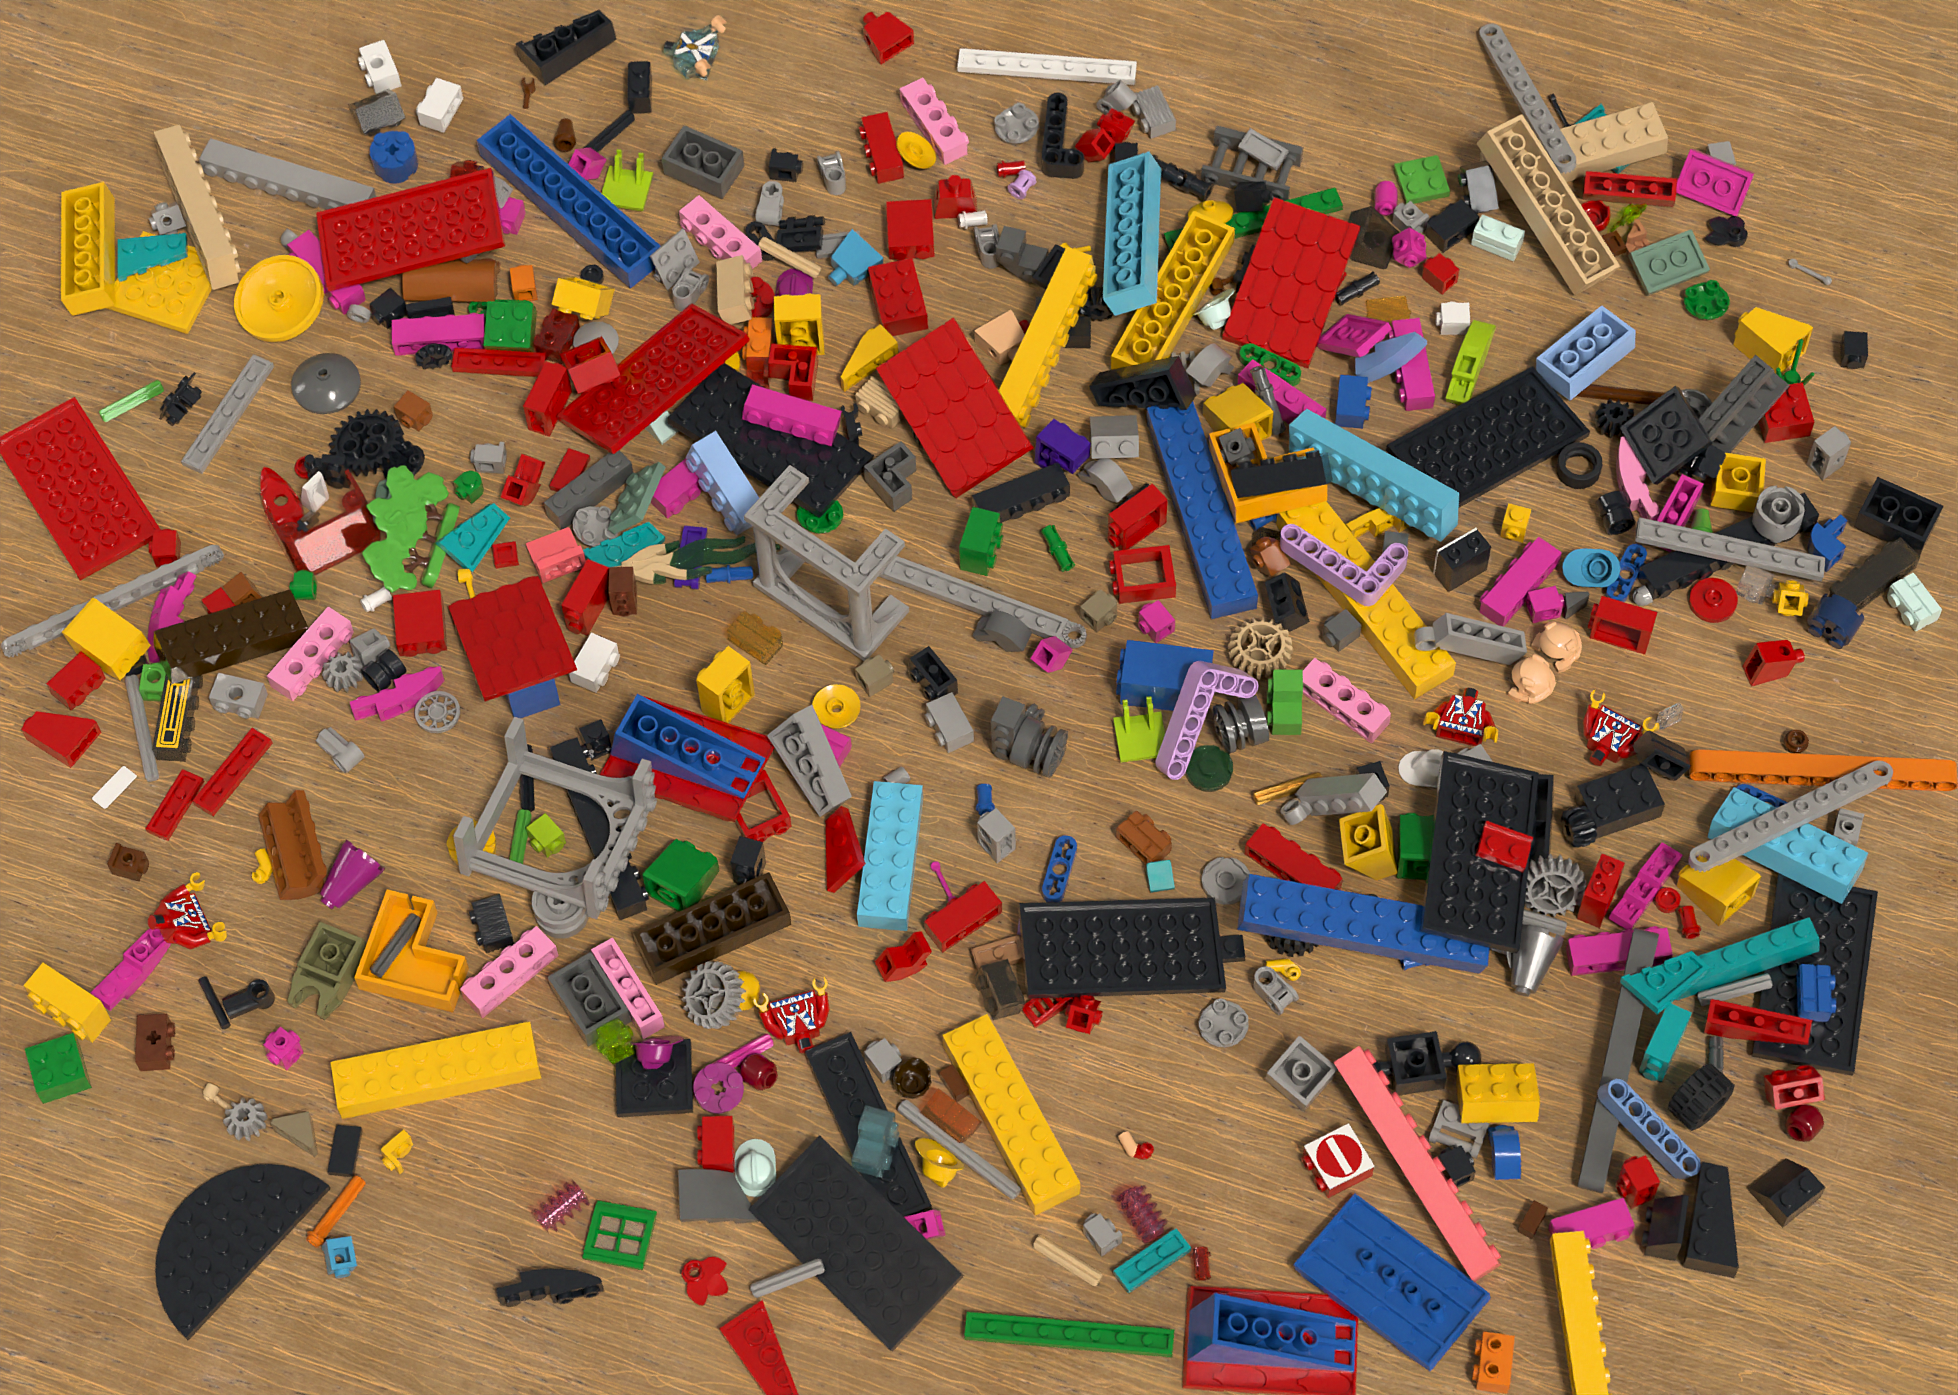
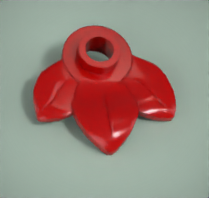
(707, 1282)

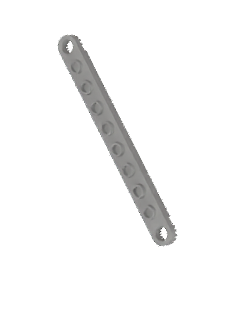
(1527, 97)
(115, 599)
(980, 600)
(1790, 816)

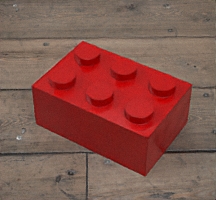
(898, 297)

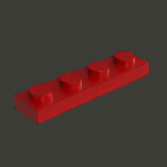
(498, 362)
(232, 772)

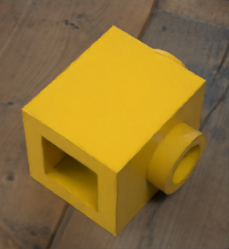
(1515, 523)

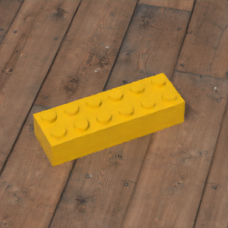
(87, 248)

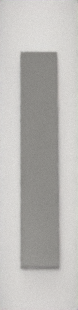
(227, 414)

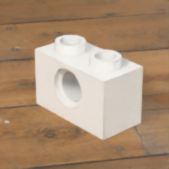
(379, 67)

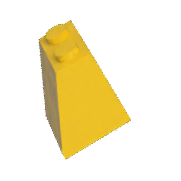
(1771, 337)
(1236, 408)
(106, 639)
(1369, 843)
(1720, 889)

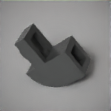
(1004, 629)

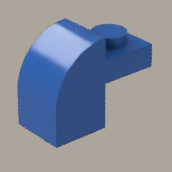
(1824, 541)
(1505, 1152)

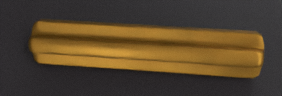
(1282, 789)

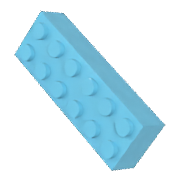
(1802, 854)
(890, 856)

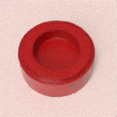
(1667, 900)

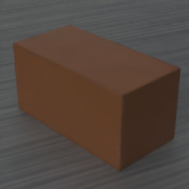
(954, 1083)
(1533, 1219)

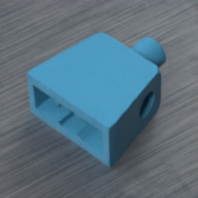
(853, 259)

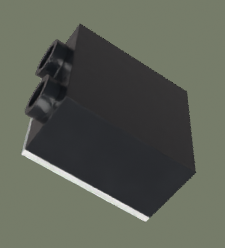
(1462, 560)

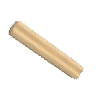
(789, 257)
(1067, 1260)

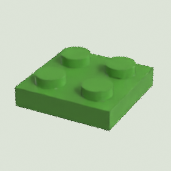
(1422, 179)

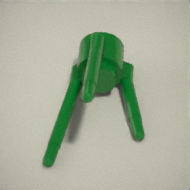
(1792, 376)

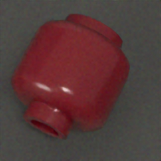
(758, 1072)
(1804, 1123)

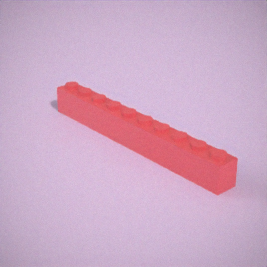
(1418, 1164)

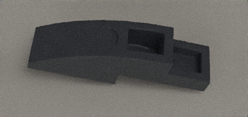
(561, 1283)

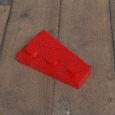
(842, 849)

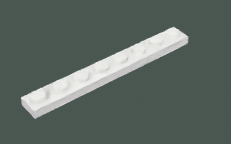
(1046, 66)

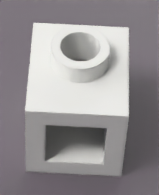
(1453, 318)

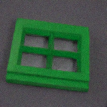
(619, 1235)

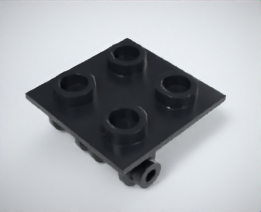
(184, 396)

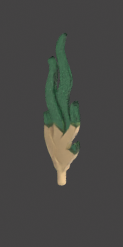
(680, 564)

